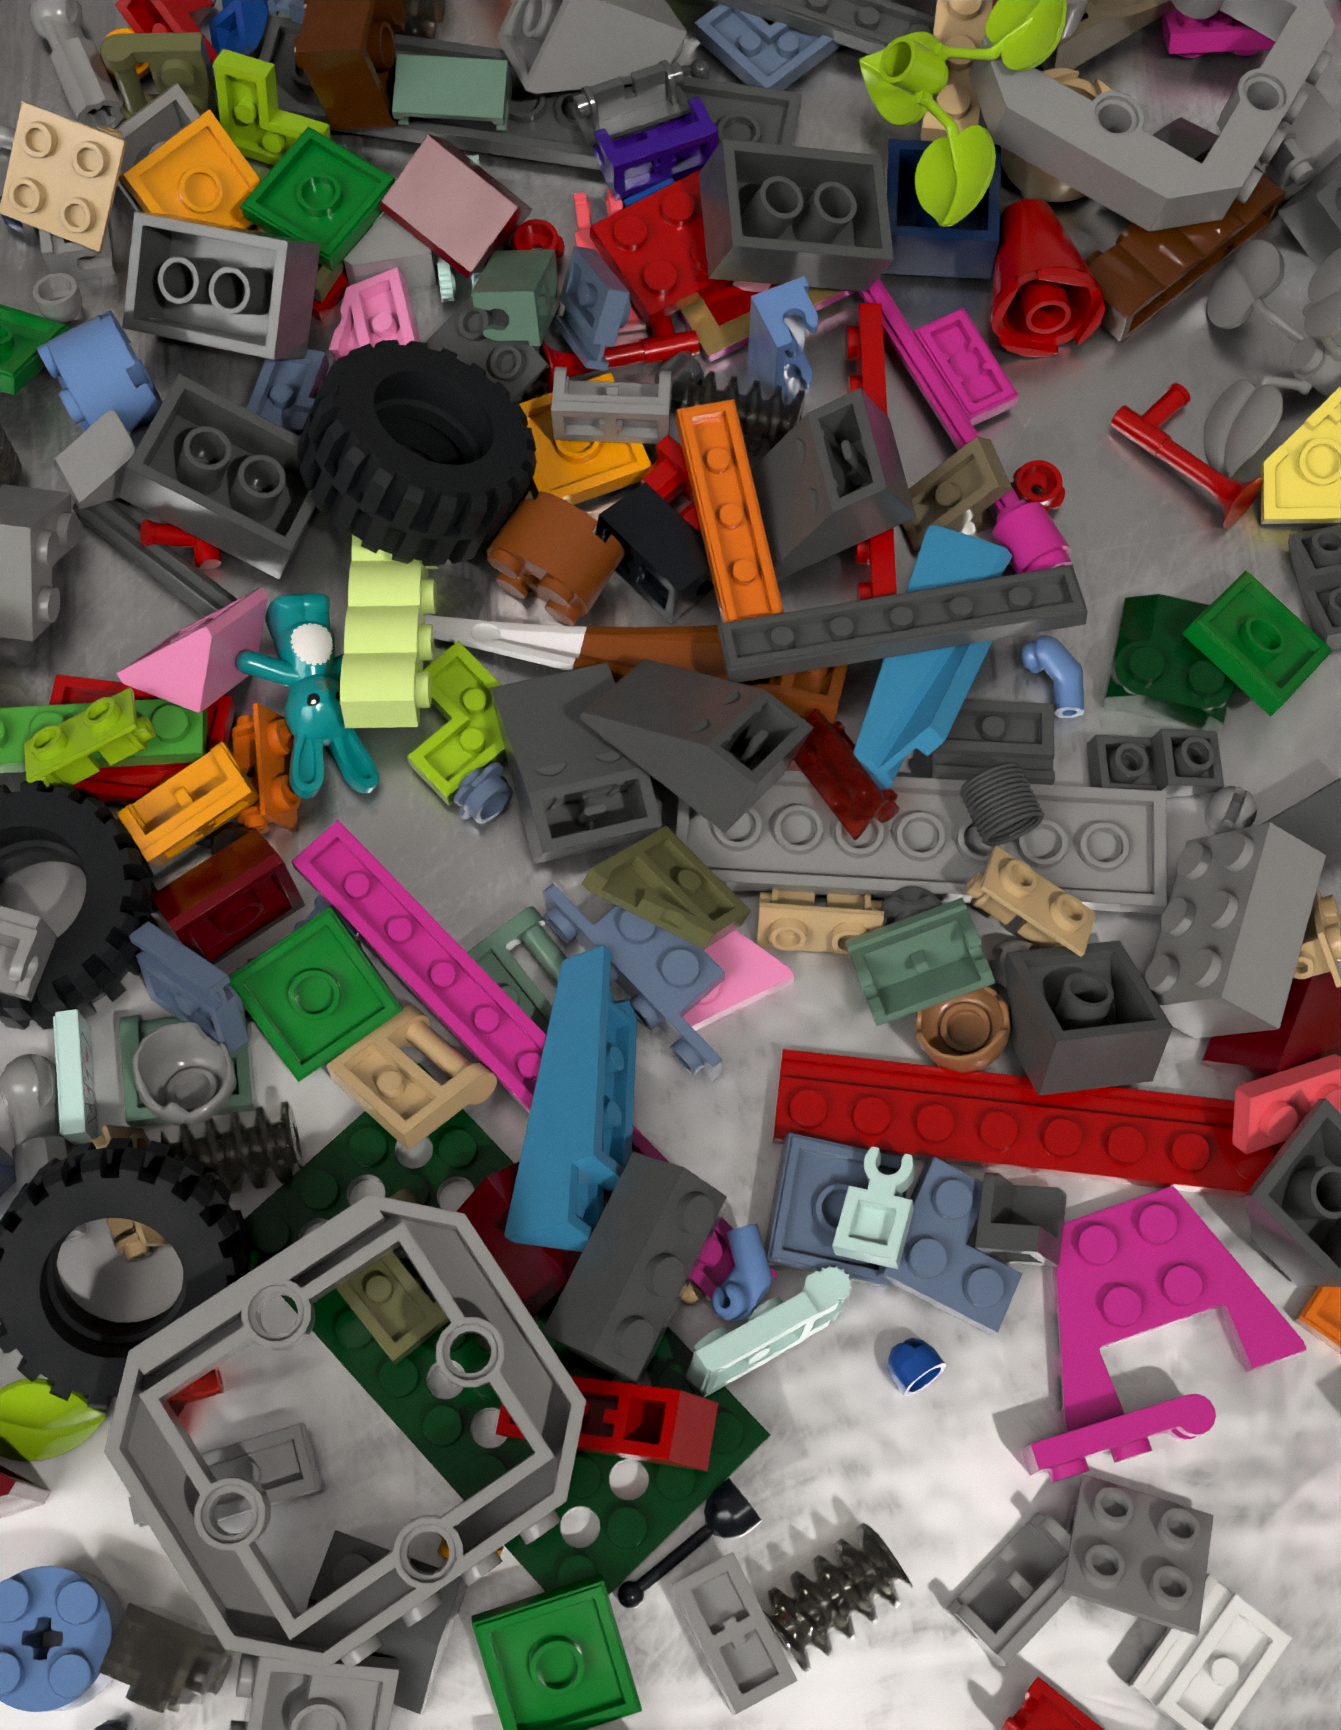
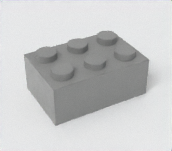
(1234, 931)

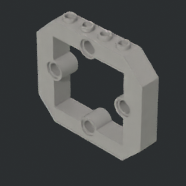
(1116, 163)
(181, 1493)

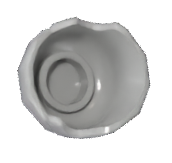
(183, 1074)

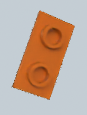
(265, 746)

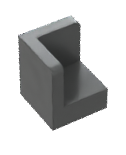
(1020, 1222)

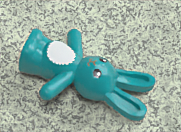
(313, 705)

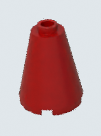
(1040, 284)

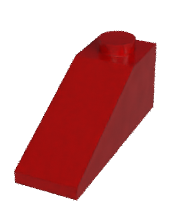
(639, 1423)

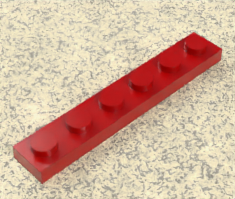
(866, 346)

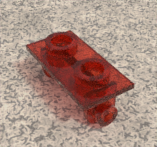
(841, 779)

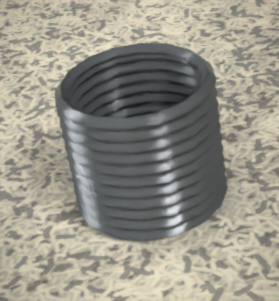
(1001, 803)

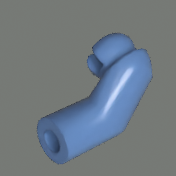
(1064, 670)
(747, 1280)

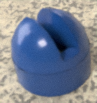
(914, 1365)

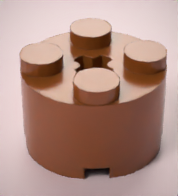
(554, 556)

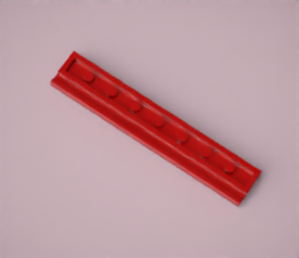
(1007, 1126)

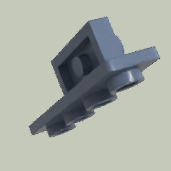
(653, 967)

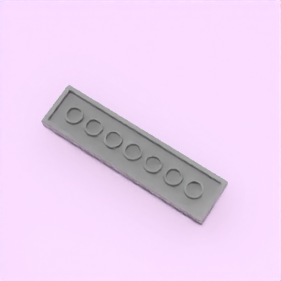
(1090, 844)

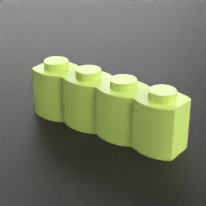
(386, 641)

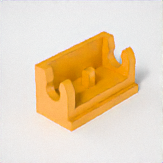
(189, 806)

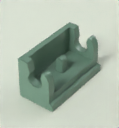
(452, 89)
(525, 288)
(920, 961)

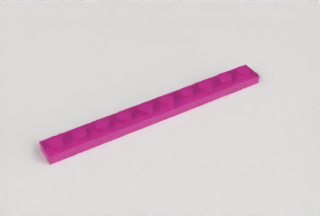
(453, 987)

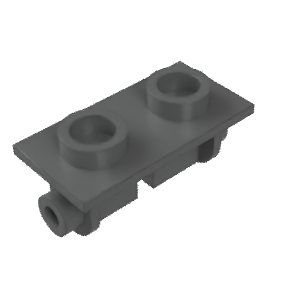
(621, 110)

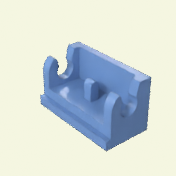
(778, 333)

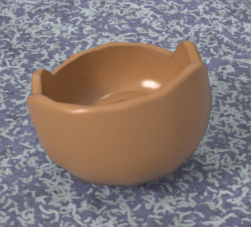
(965, 1031)

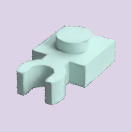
(875, 1218)

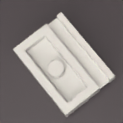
(1211, 1676)

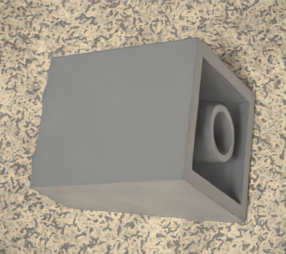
(587, 41)

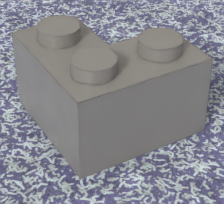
(33, 537)

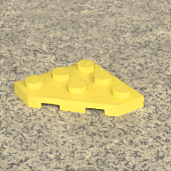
(1305, 471)

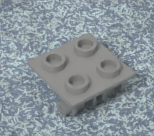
(1308, 145)
(1138, 1554)

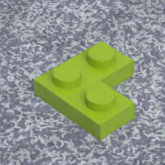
(251, 110)
(473, 731)

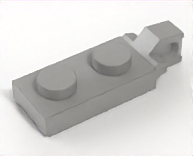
(276, 1460)

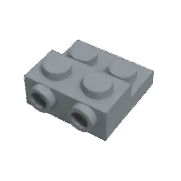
(315, 1698)

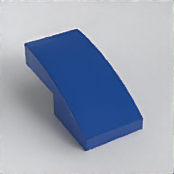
(239, 26)

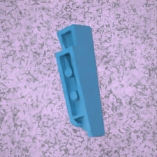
(923, 691)
(579, 1110)

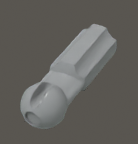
(77, 62)
(31, 1095)

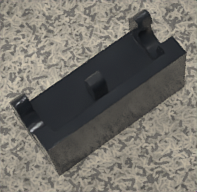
(662, 551)

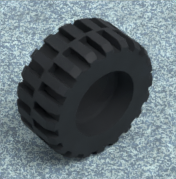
(392, 495)
(96, 947)
(95, 1184)

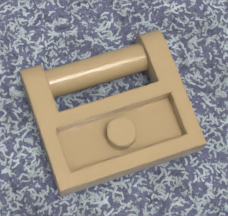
(398, 1089)

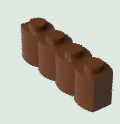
(1159, 266)

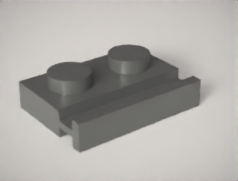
(996, 734)

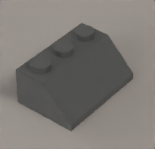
(636, 1267)

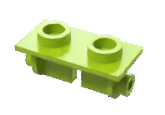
(64, 750)

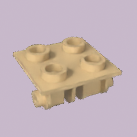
(62, 175)

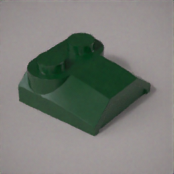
(1160, 670)

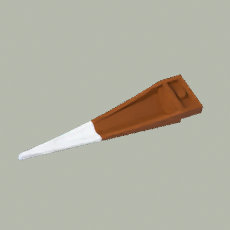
(625, 647)

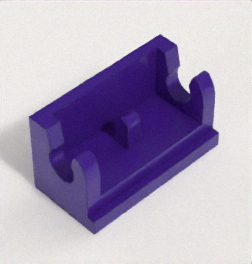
(656, 153)

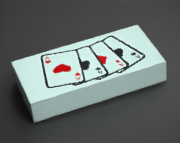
(75, 1077)

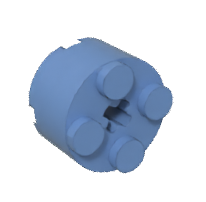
(101, 374)
(61, 1601)

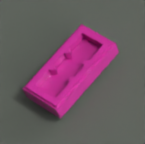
(967, 366)

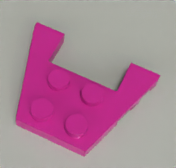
(1140, 1272)

